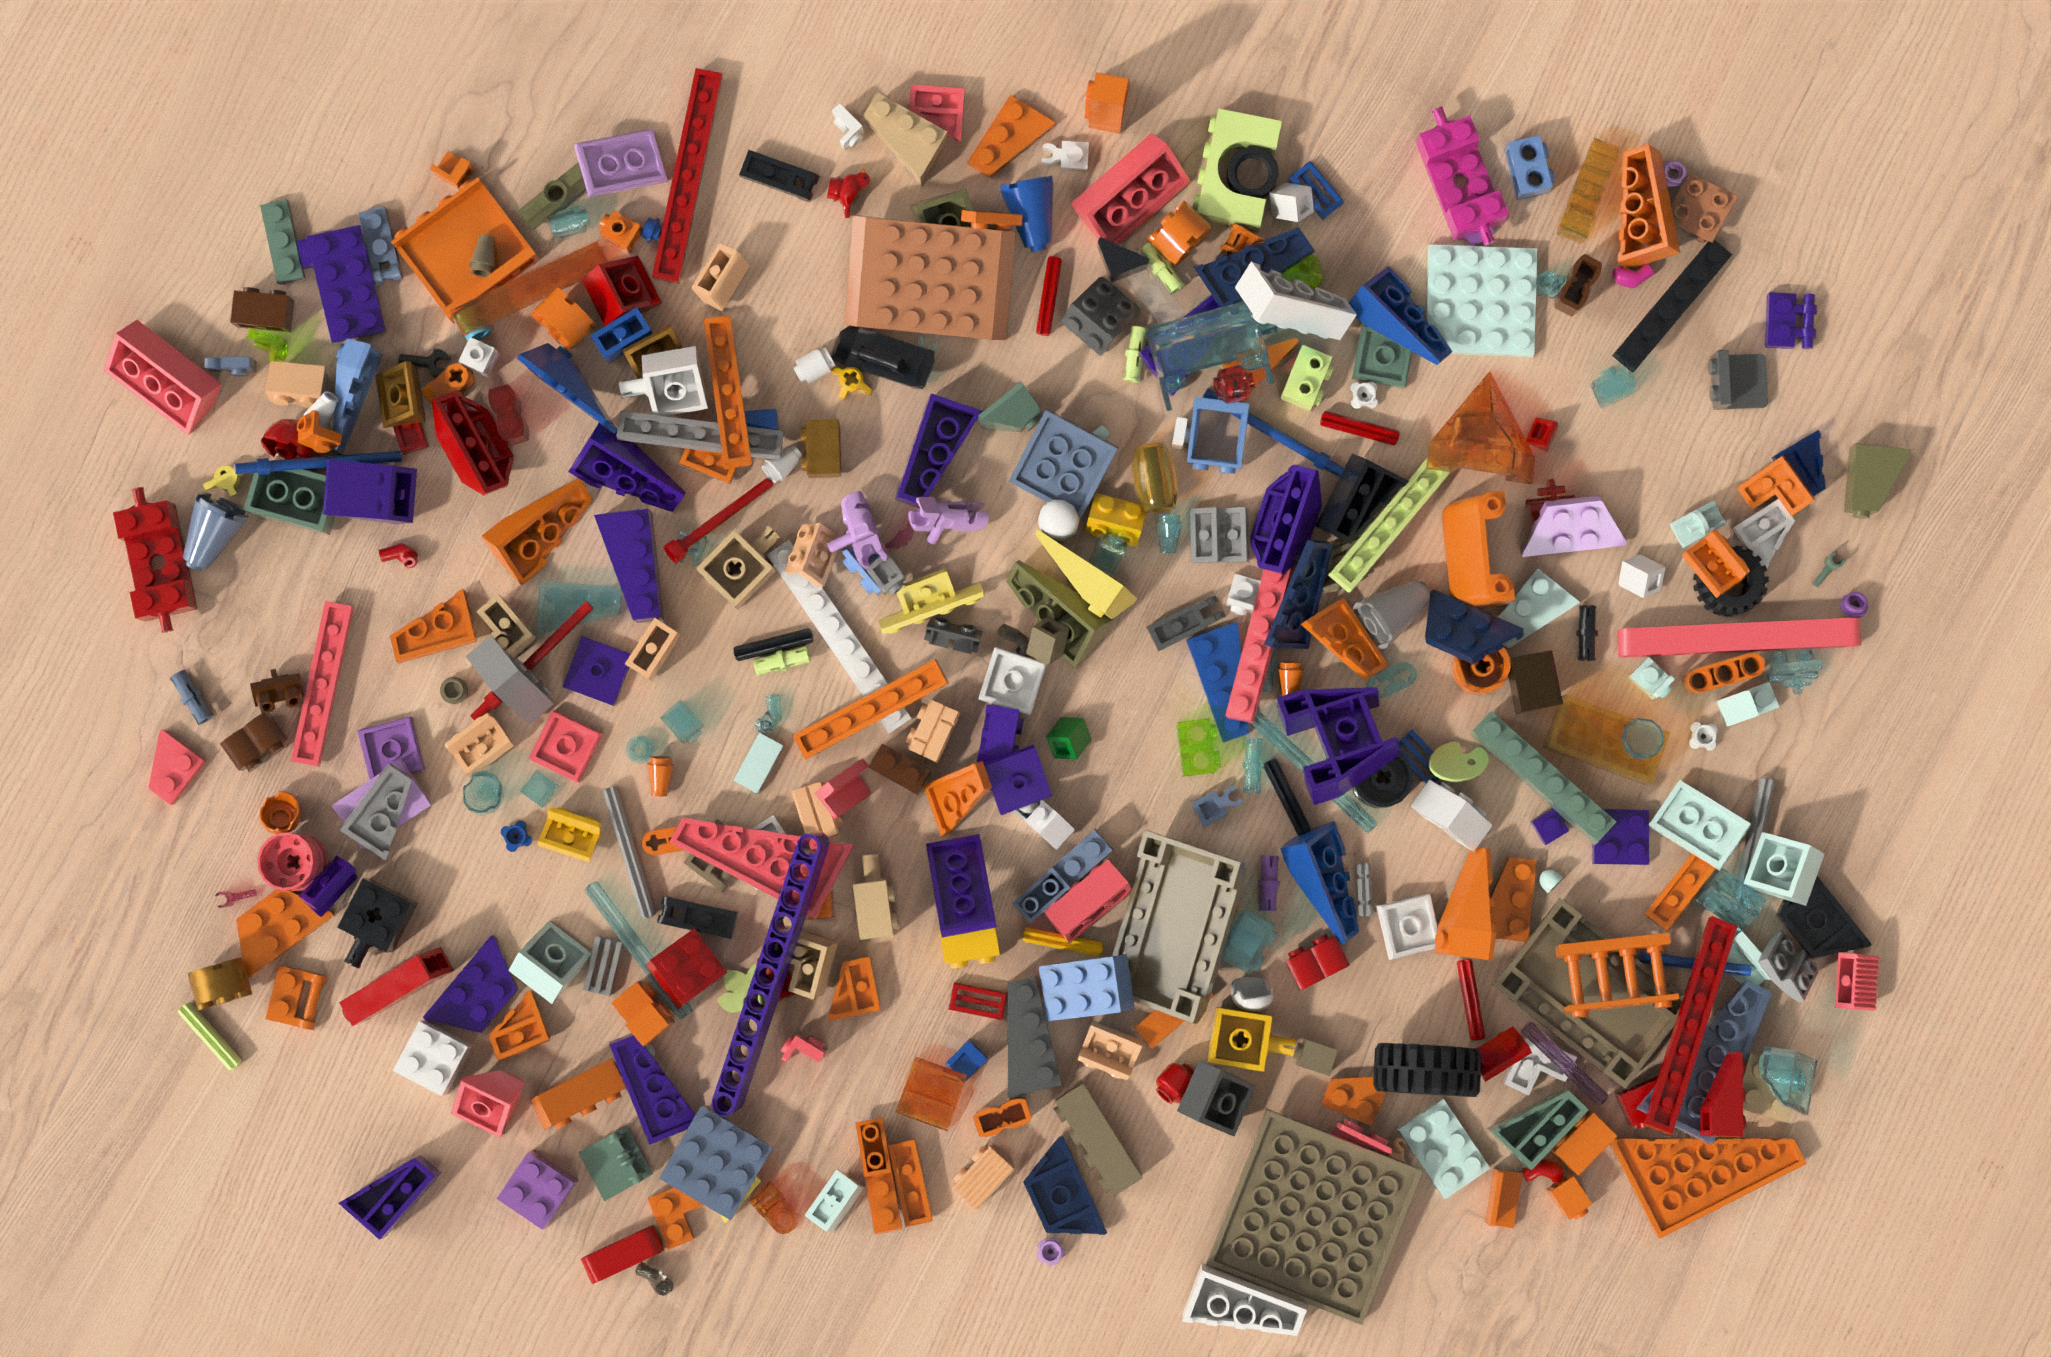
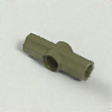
(543, 207)

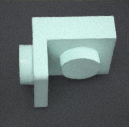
(1652, 679)

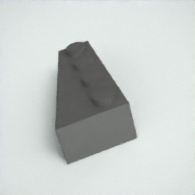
(1030, 1049)

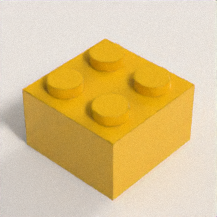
(970, 946)

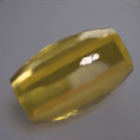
(1155, 478)

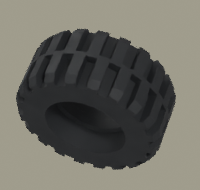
(1427, 1069)

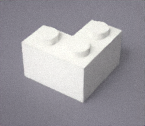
(1452, 814)

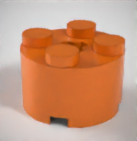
(1180, 233)
(563, 319)
(1480, 683)

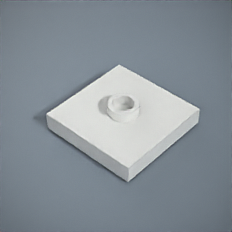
(1012, 681)
(1408, 925)

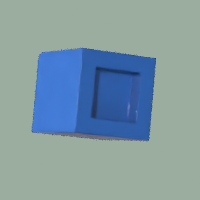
(967, 1059)

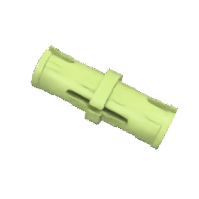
(1162, 268)
(1134, 361)
(781, 660)

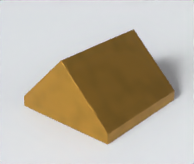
(657, 342)
(400, 395)

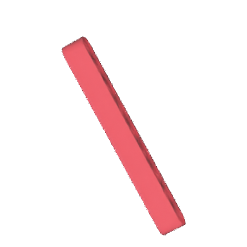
(1739, 637)

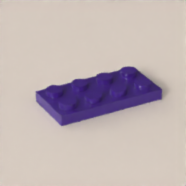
(346, 284)
(960, 885)

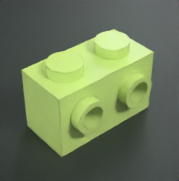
(1306, 378)

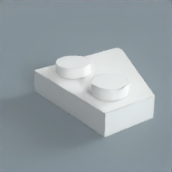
(1765, 531)

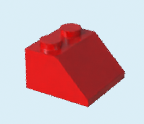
(619, 288)

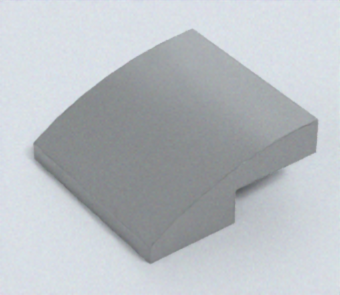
(1219, 535)

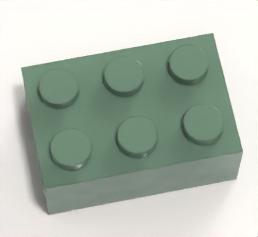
(290, 498)

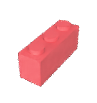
(1088, 901)

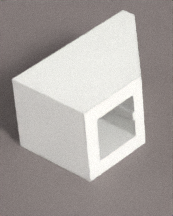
(1046, 822)

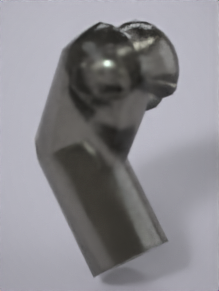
(1016, 636)
(658, 1279)

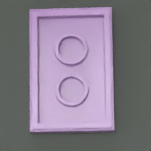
(620, 163)
(414, 804)

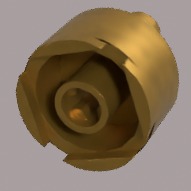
(219, 983)

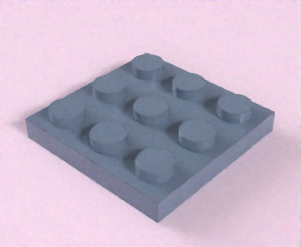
(1063, 462)
(716, 1162)

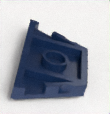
(1466, 629)
(1061, 1194)

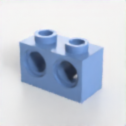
(1521, 168)

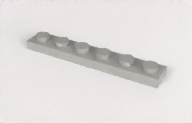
(693, 434)

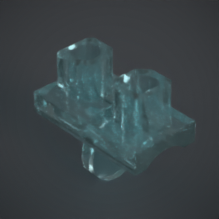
(1796, 673)

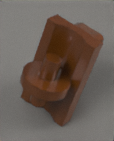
(277, 689)

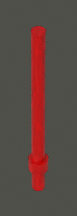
(492, 701)

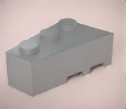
(511, 680)

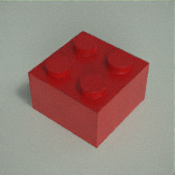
(686, 968)

